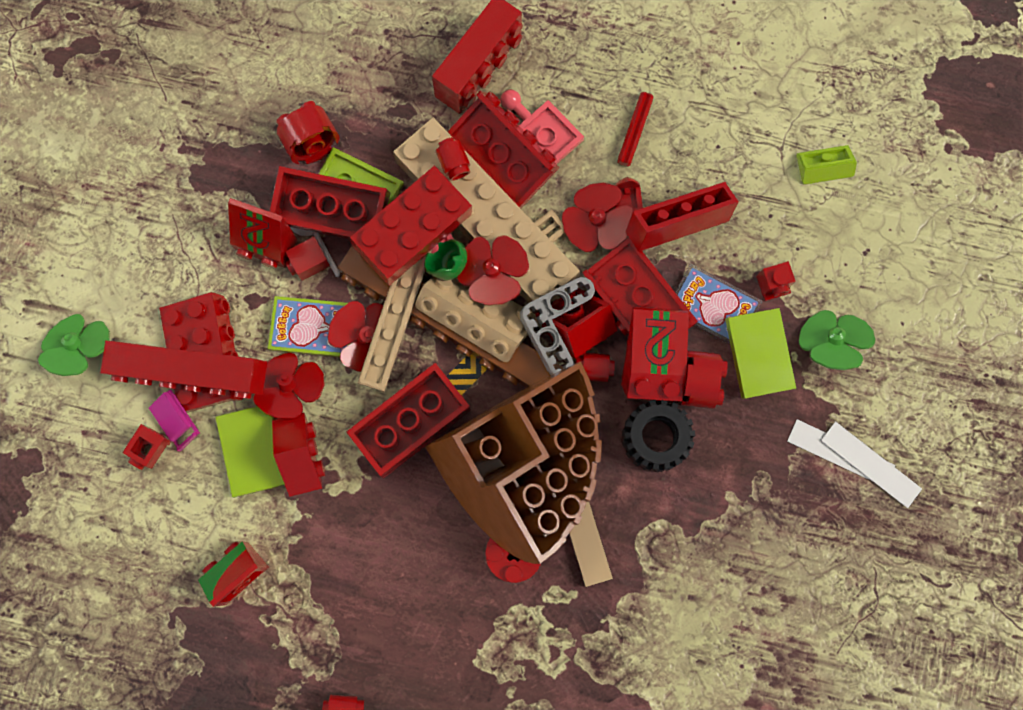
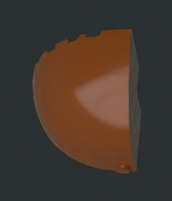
(527, 464)

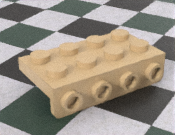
(489, 327)

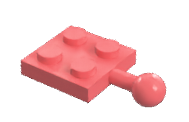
(546, 123)

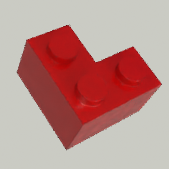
(296, 455)

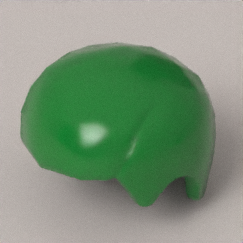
(447, 261)

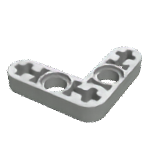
(547, 314)

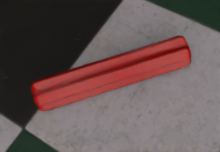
(635, 129)

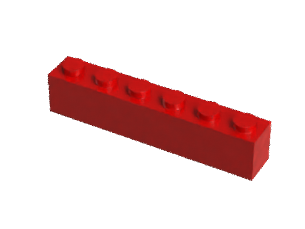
(184, 367)

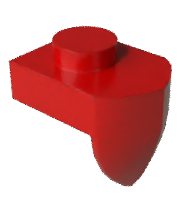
(630, 193)

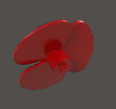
(592, 221)
(487, 272)
(354, 324)
(281, 387)

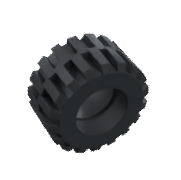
(677, 422)

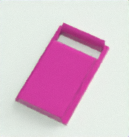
(173, 419)

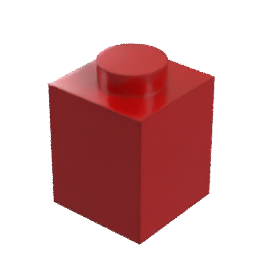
(306, 259)

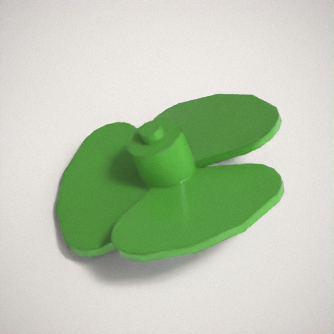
(830, 340)
(66, 350)

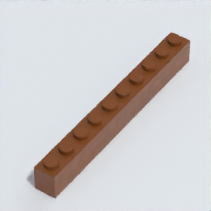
(523, 367)

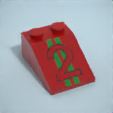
(259, 234)
(656, 354)

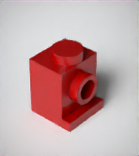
(776, 281)
(135, 448)

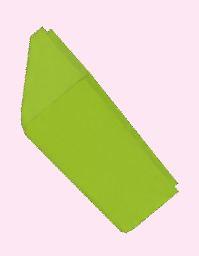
(826, 164)

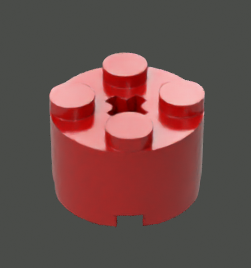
(307, 133)
(704, 380)
(506, 570)

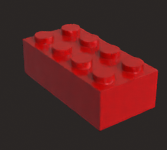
(478, 55)
(325, 202)
(411, 225)
(408, 420)

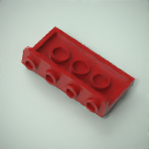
(504, 148)
(631, 280)
(200, 326)

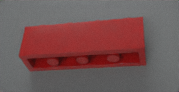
(681, 216)

